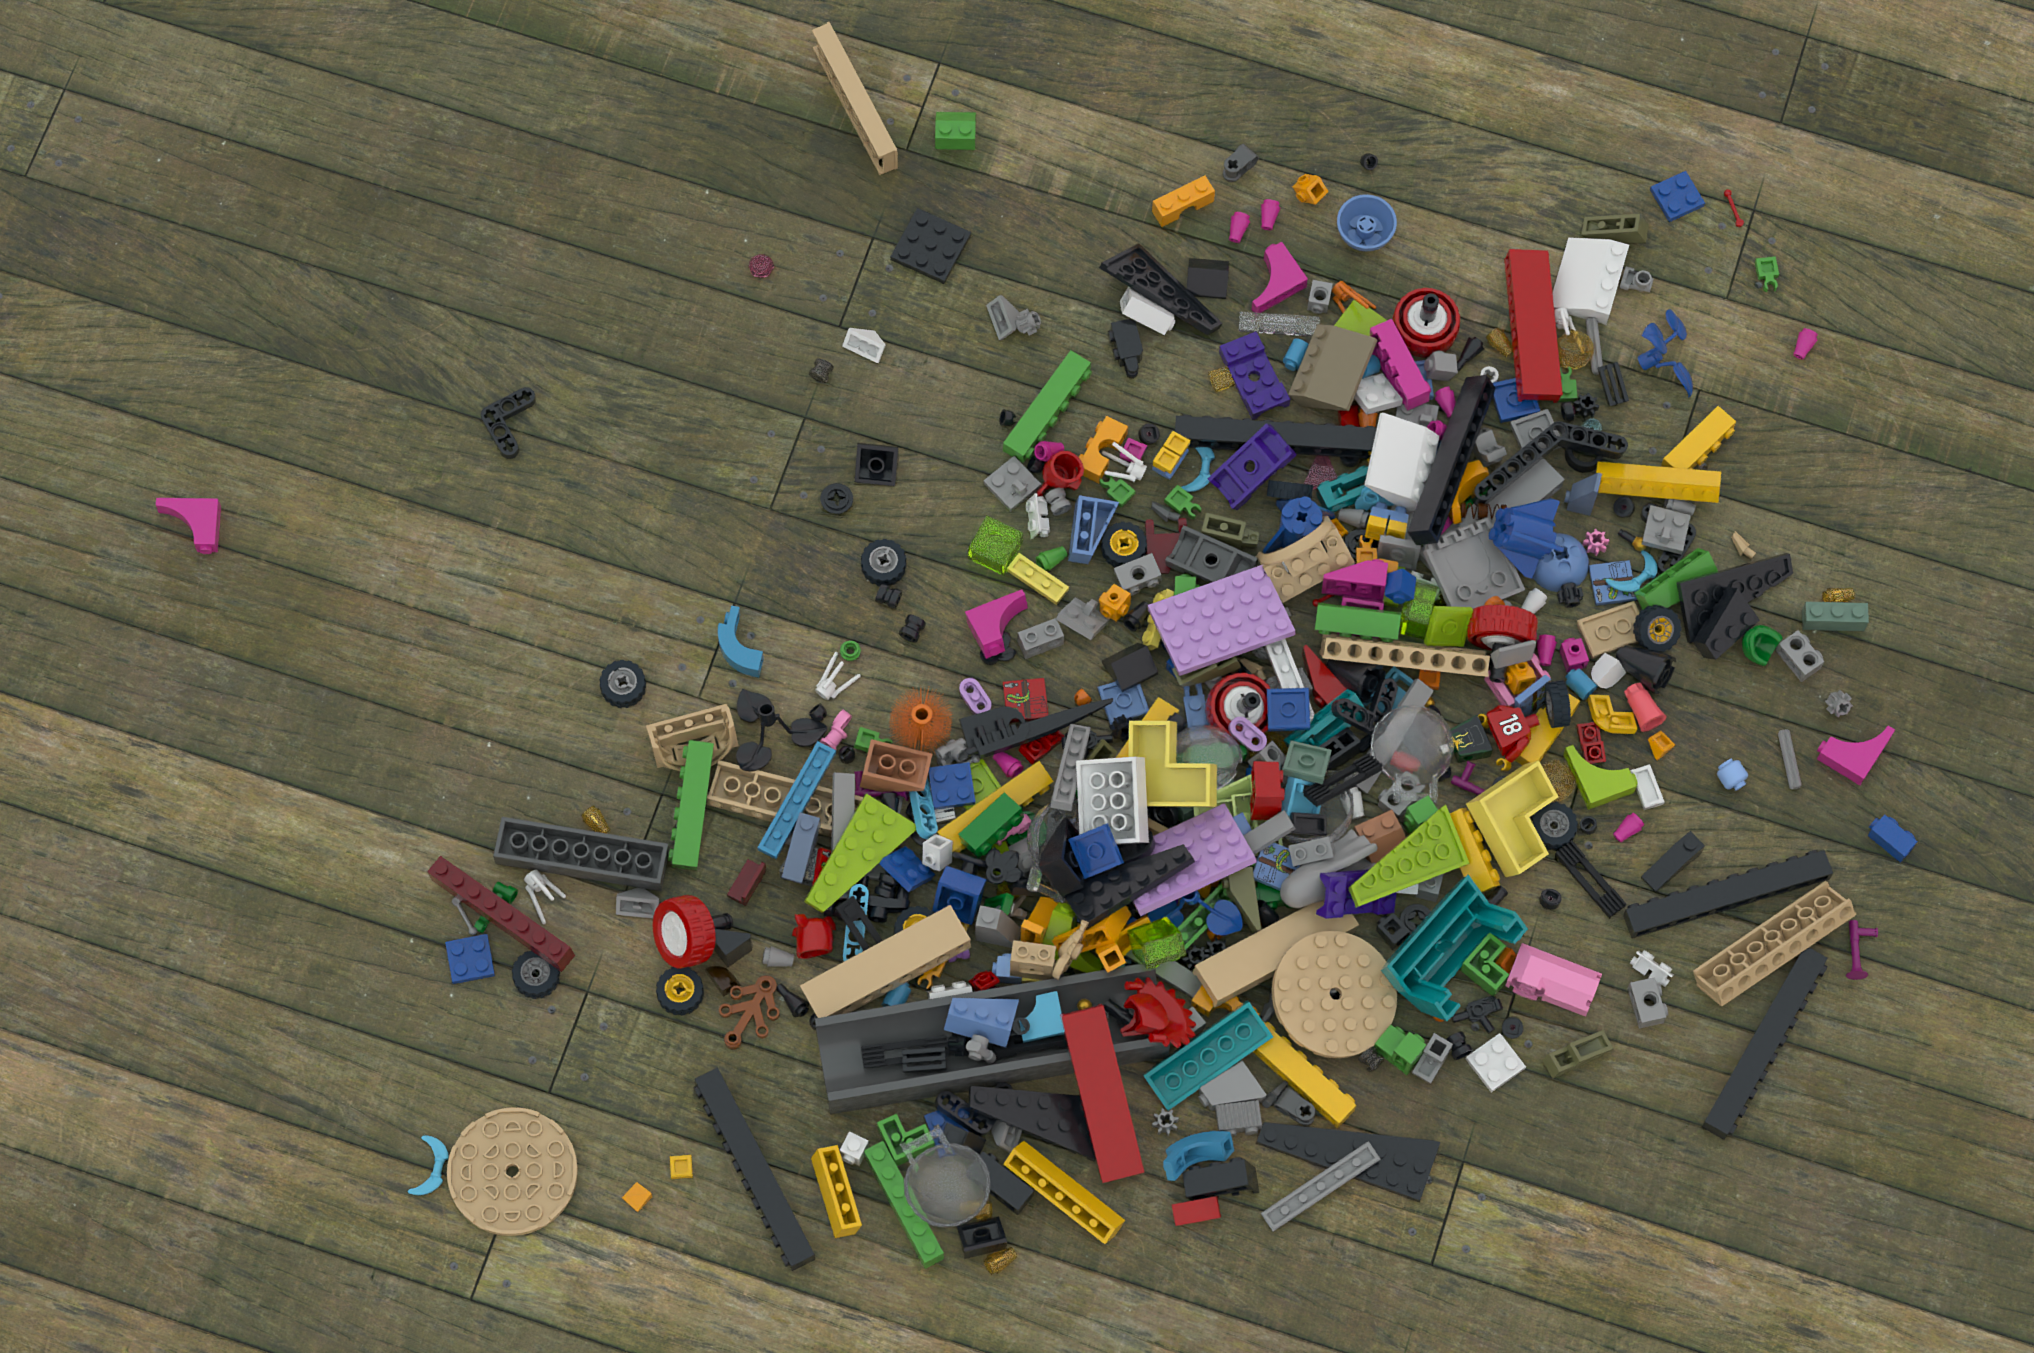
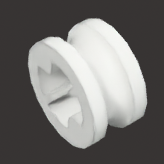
(1492, 372)

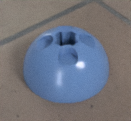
(1365, 214)
(1557, 570)

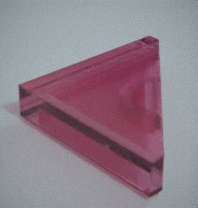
(1320, 471)

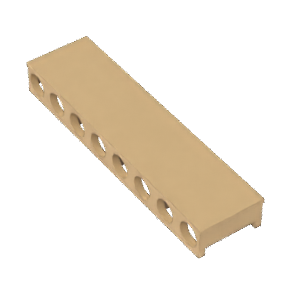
(855, 99)
(1405, 654)
(762, 794)
(1773, 943)
(1258, 955)
(887, 964)

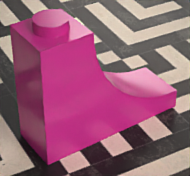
(1285, 278)
(200, 515)
(990, 619)
(1853, 759)

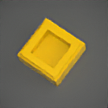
(681, 1167)

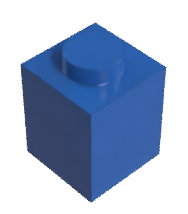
(1400, 586)

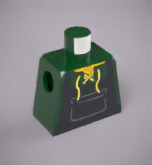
(1471, 741)

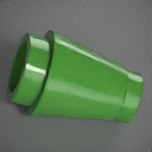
(1050, 558)

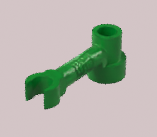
(507, 893)

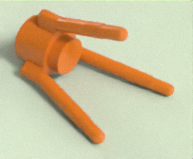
(1345, 292)

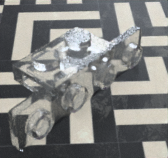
(1278, 323)

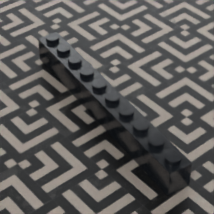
(1302, 437)
(1451, 460)
(1728, 893)
(1764, 1043)
(755, 1170)

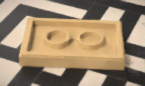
(1609, 629)

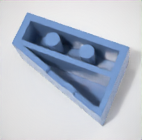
(1088, 526)
(982, 1017)

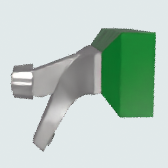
(1005, 903)

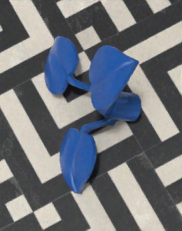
(1653, 356)
(1221, 921)

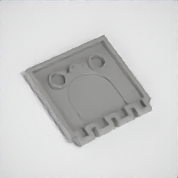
(1471, 567)

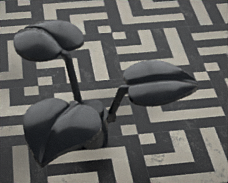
(753, 706)

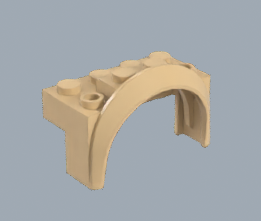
(1306, 560)
(709, 722)

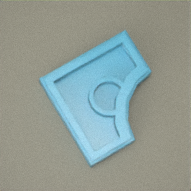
(1044, 1018)

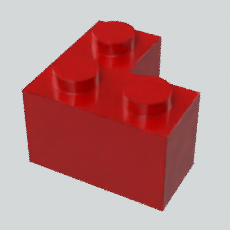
(1266, 790)

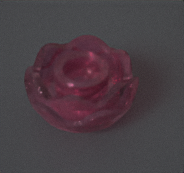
(761, 271)

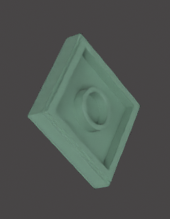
(1306, 762)

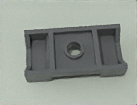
(1193, 550)

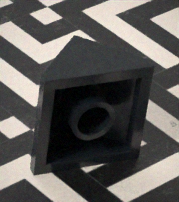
(1208, 278)
(876, 464)
(1131, 666)
(732, 945)
(982, 1237)

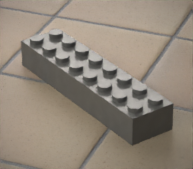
(581, 853)

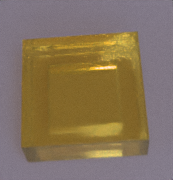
(1221, 379)

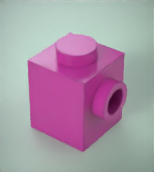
(1573, 654)

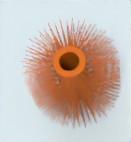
(920, 722)

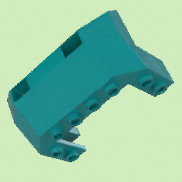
(1443, 943)

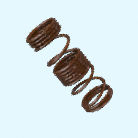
(1482, 510)

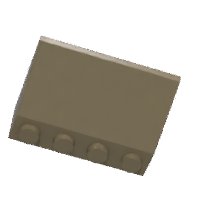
(1332, 368)

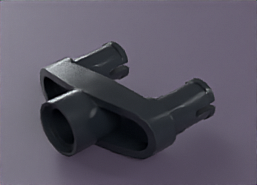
(881, 906)

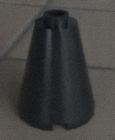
(1647, 666)
(1357, 677)

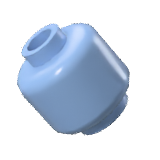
(1732, 774)

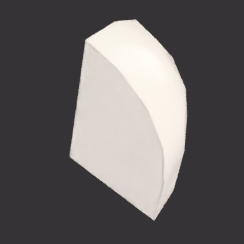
(1607, 671)

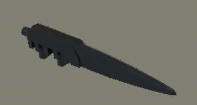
(1027, 732)

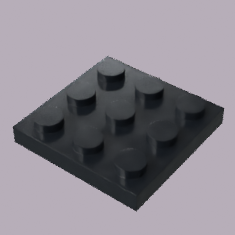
(930, 246)

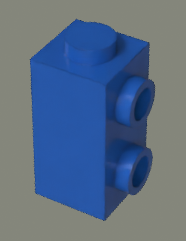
(1892, 837)

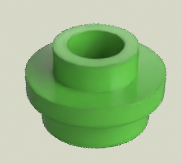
(850, 645)

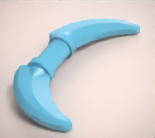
(1201, 481)
(1634, 585)
(435, 1180)

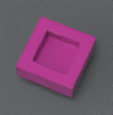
(1135, 448)

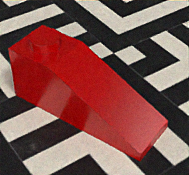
(1324, 683)

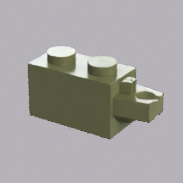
(1229, 531)

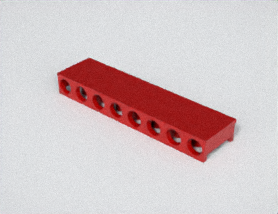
(1533, 325)
(1102, 1093)

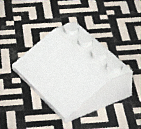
(1589, 277)
(1401, 460)
(1113, 794)

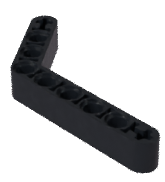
(1536, 453)

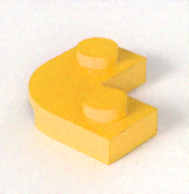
(1607, 719)

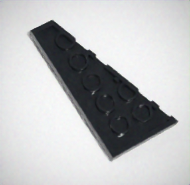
(1148, 277)
(1703, 592)
(1121, 885)
(1044, 1115)

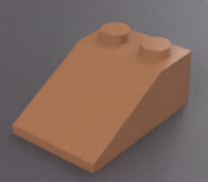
(895, 768)
(1384, 832)

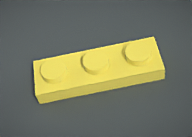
(1037, 578)
(1151, 636)

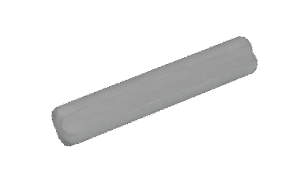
(1593, 333)
(1789, 759)

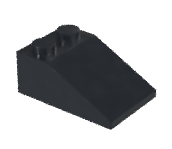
(1060, 862)

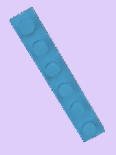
(796, 800)

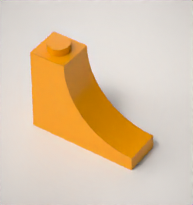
(1471, 478)
(1035, 926)
(1101, 933)

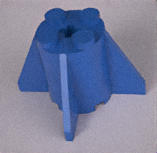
(1297, 520)
(1526, 534)

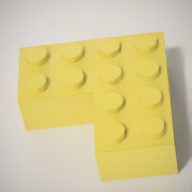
(1167, 781)
(1504, 817)

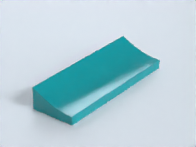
(1207, 1055)

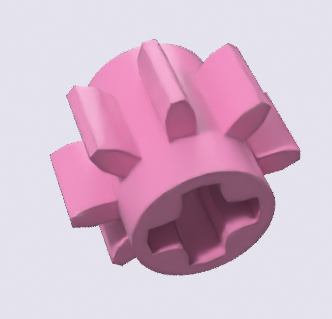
(1598, 546)

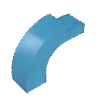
(739, 657)
(1195, 1149)

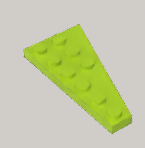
(865, 841)
(1422, 855)

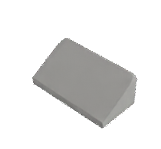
(1513, 654)

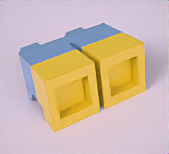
(1171, 455)
(1381, 516)

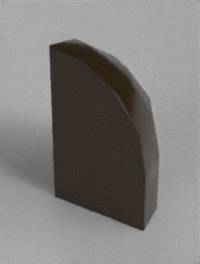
(722, 978)

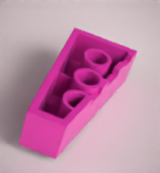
(1399, 365)

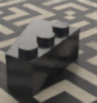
(1726, 625)
(1220, 1179)

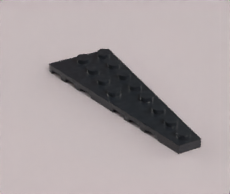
(1403, 1161)

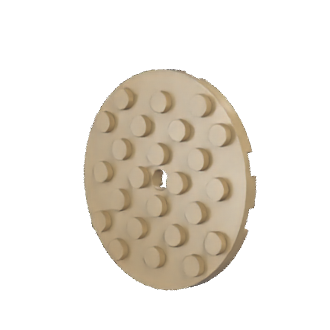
(1304, 1000)
(518, 1202)

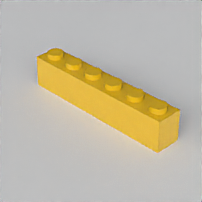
(1659, 482)
(1020, 789)
(1305, 1078)
(1064, 1192)

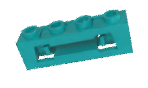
(1331, 492)
(1325, 724)

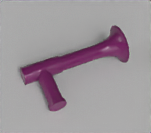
(1463, 781)
(861, 791)
(1854, 931)

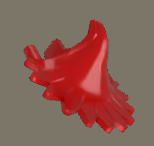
(1157, 1014)

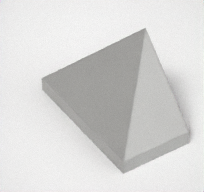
(1003, 316)
(636, 903)
(1005, 1136)

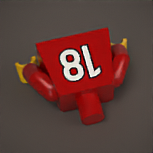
(1509, 731)

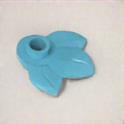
(1368, 499)

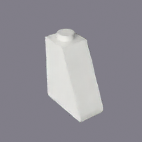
(1146, 311)

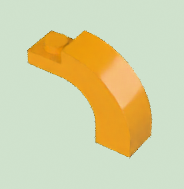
(1113, 954)

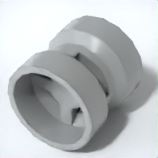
(1058, 502)

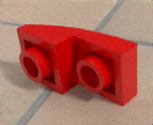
(1591, 743)
(1039, 748)
(983, 981)
(1196, 1211)

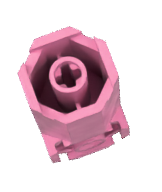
(1553, 979)

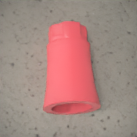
(1644, 708)

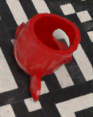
(1061, 472)
(813, 936)

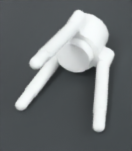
(1563, 320)
(1135, 469)
(826, 687)
(537, 882)

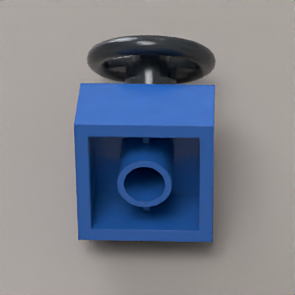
(961, 888)

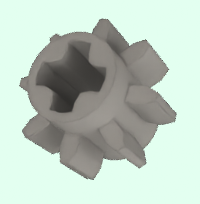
(1028, 322)
(1838, 703)
(1168, 1126)

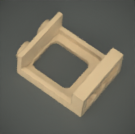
(1032, 956)

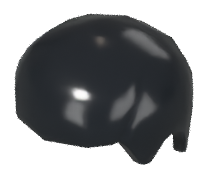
(1164, 815)

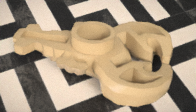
(1069, 950)

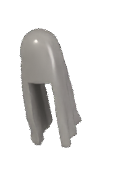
(1304, 883)

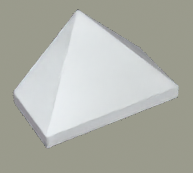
(865, 343)

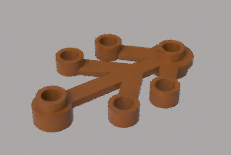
(751, 1008)

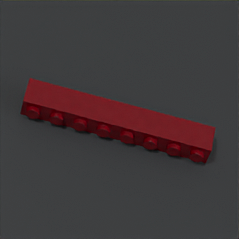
(501, 913)

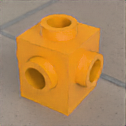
(1310, 189)
(1115, 603)
(1519, 677)

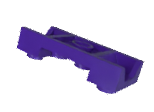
(1247, 357)
(1269, 454)
(1340, 902)

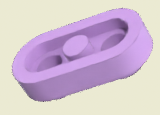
(976, 698)
(1248, 732)

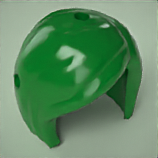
(1760, 643)

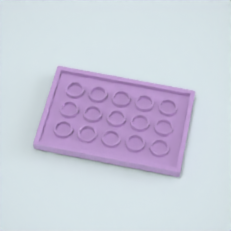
(1221, 620)
(1217, 852)

